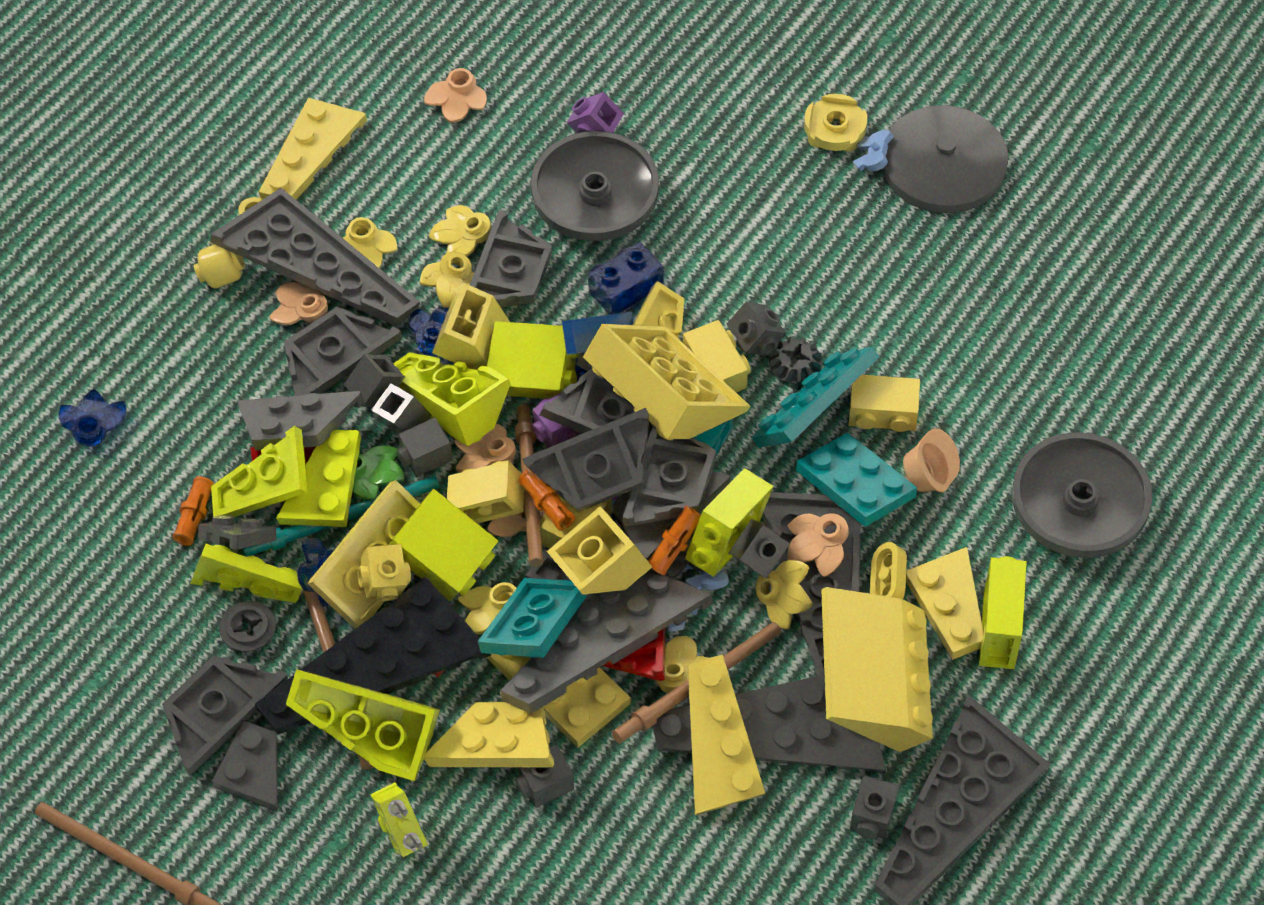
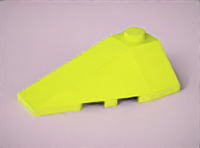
(458, 397)

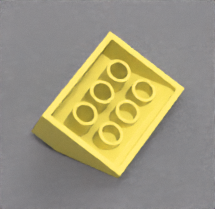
(664, 377)
(876, 667)

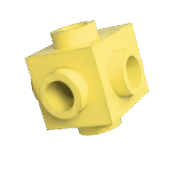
(383, 572)

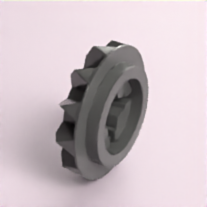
(781, 360)
(256, 615)

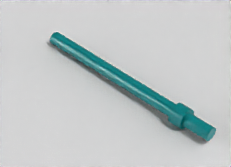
(355, 511)

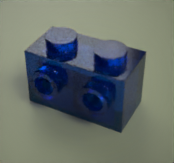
(625, 278)

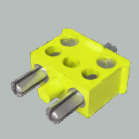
(398, 820)

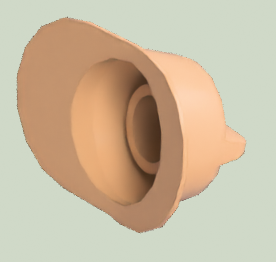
(932, 462)

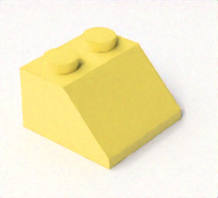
(599, 556)

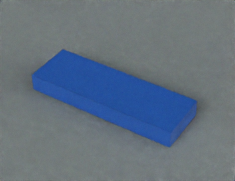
(580, 332)

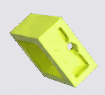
(726, 520)
(1003, 612)

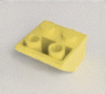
(469, 327)

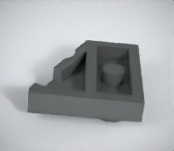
(251, 766)

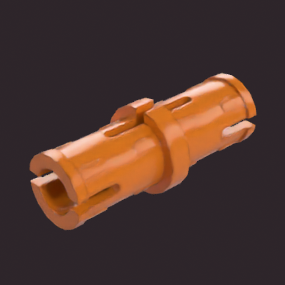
(546, 500)
(193, 511)
(674, 540)

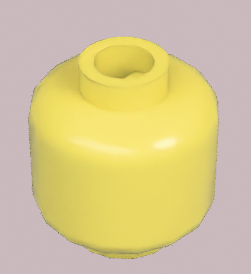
(218, 266)

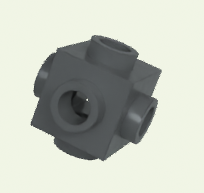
(756, 328)

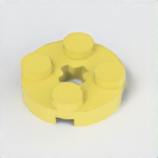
(833, 137)

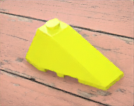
(375, 725)

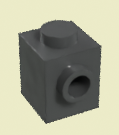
(373, 377)
(400, 410)
(424, 447)
(760, 547)
(546, 783)
(874, 808)

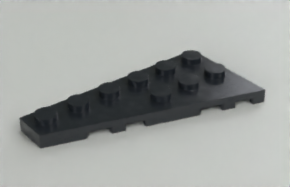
(387, 652)

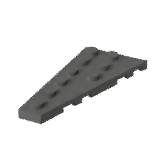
(302, 247)
(781, 511)
(603, 631)
(784, 726)
(966, 793)

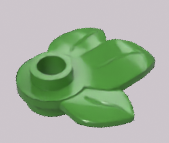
(376, 469)

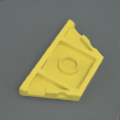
(494, 737)

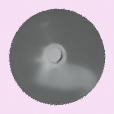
(945, 159)
(595, 185)
(1081, 495)

